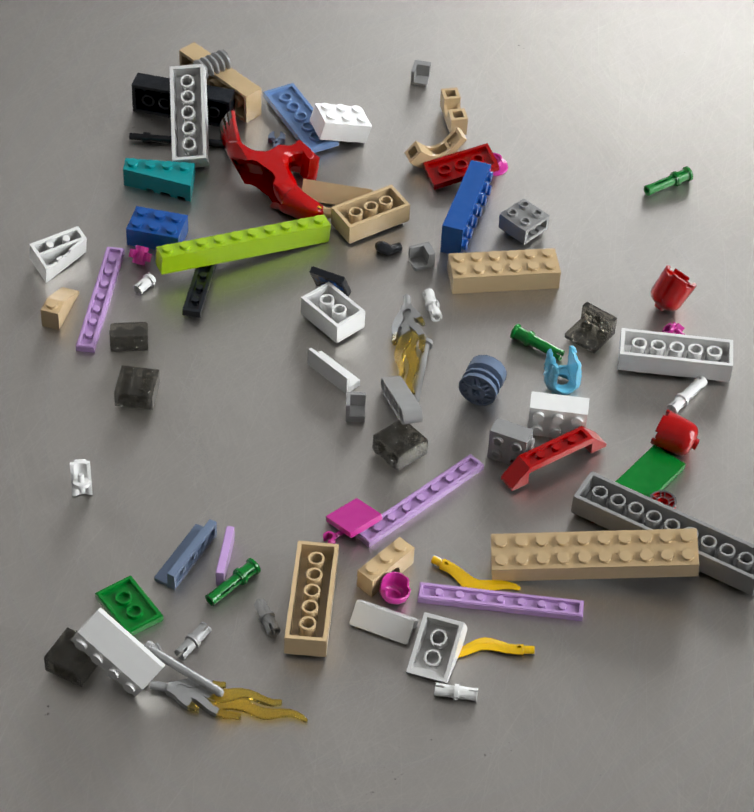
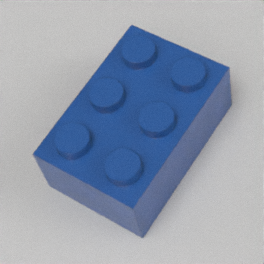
(156, 228)

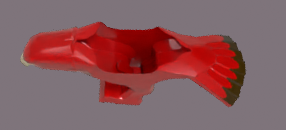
(273, 171)

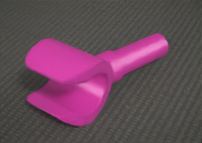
(331, 536)

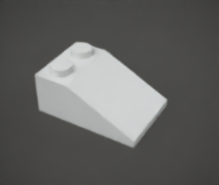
(437, 647)

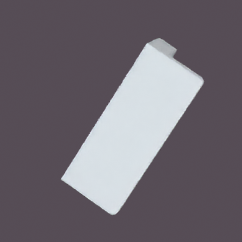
(332, 371)
(383, 621)

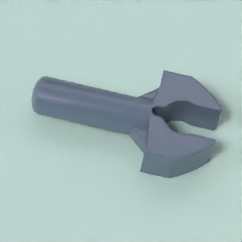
(276, 141)

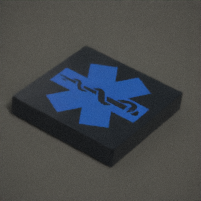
(322, 276)

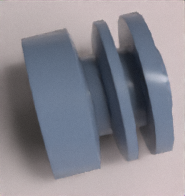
(482, 380)

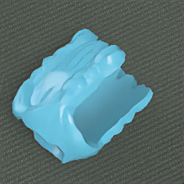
(571, 372)

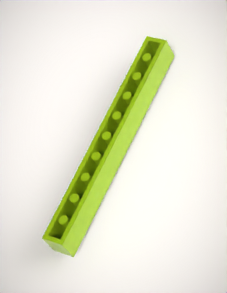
(242, 244)

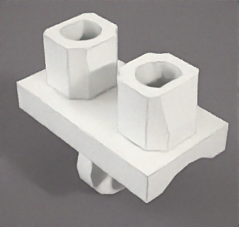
(81, 477)

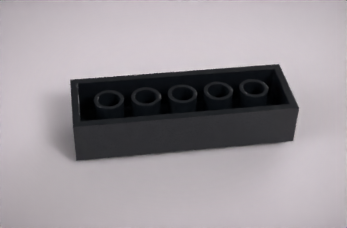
(152, 97)

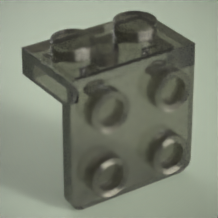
(128, 336)

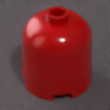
(671, 289)
(676, 434)

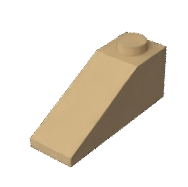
(57, 307)

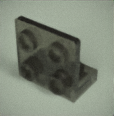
(593, 328)

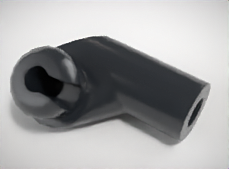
(387, 249)

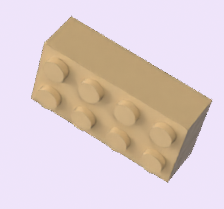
(370, 213)

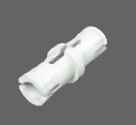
(432, 305)
(456, 692)

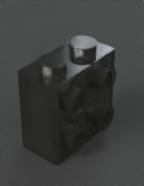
(137, 387)
(399, 444)
(68, 661)

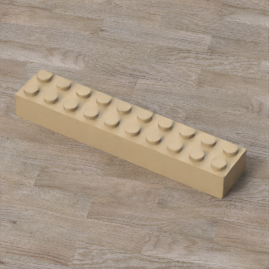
(595, 555)

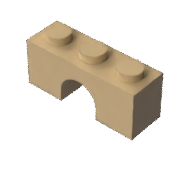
(452, 112)
(395, 557)

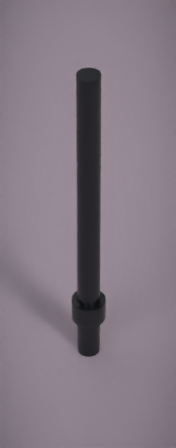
(147, 137)

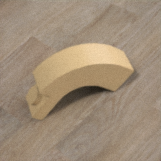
(419, 153)

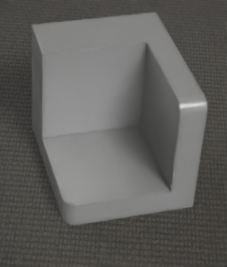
(420, 73)
(421, 256)
(355, 406)

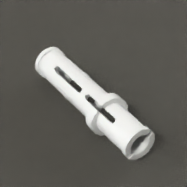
(682, 399)

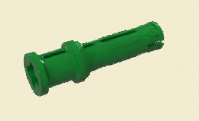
(674, 179)
(530, 339)
(239, 577)

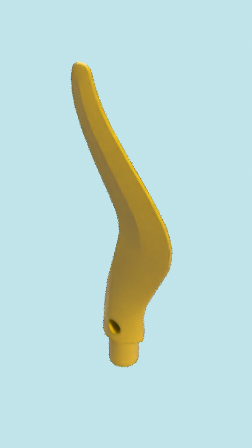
(467, 580)
(495, 645)

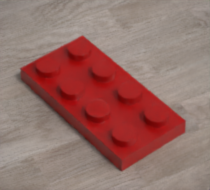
(452, 168)

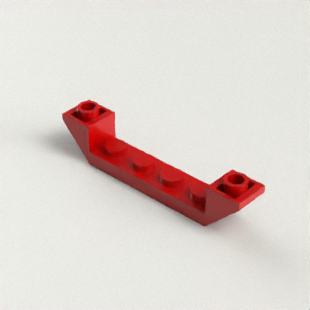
(538, 457)

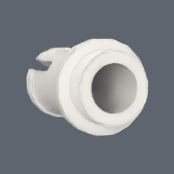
(147, 281)

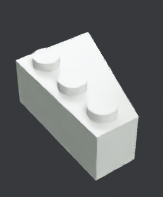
(57, 252)

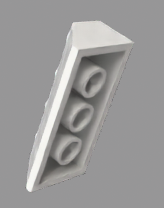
(117, 652)

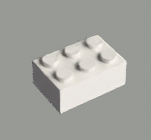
(340, 123)
(332, 312)
(556, 414)

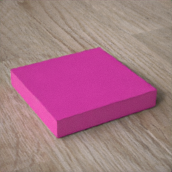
(354, 517)

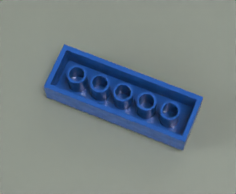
(466, 208)

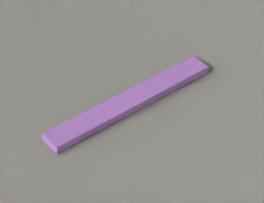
(100, 300)
(421, 499)
(500, 601)

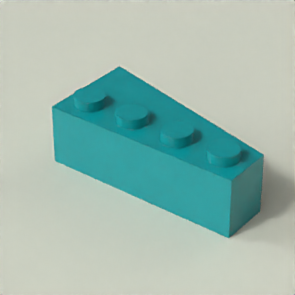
(160, 176)

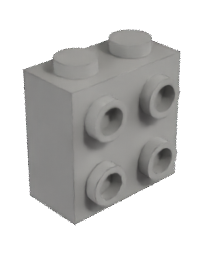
(523, 221)
(509, 441)

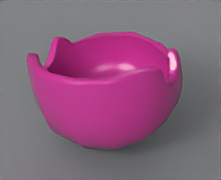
(395, 588)

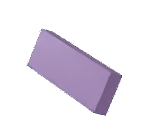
(225, 555)

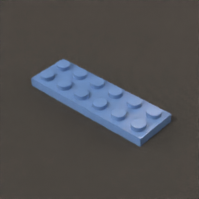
(296, 114)

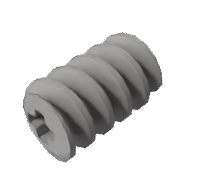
(215, 62)

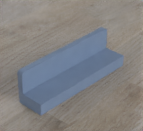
(186, 554)

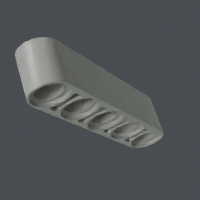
(401, 400)

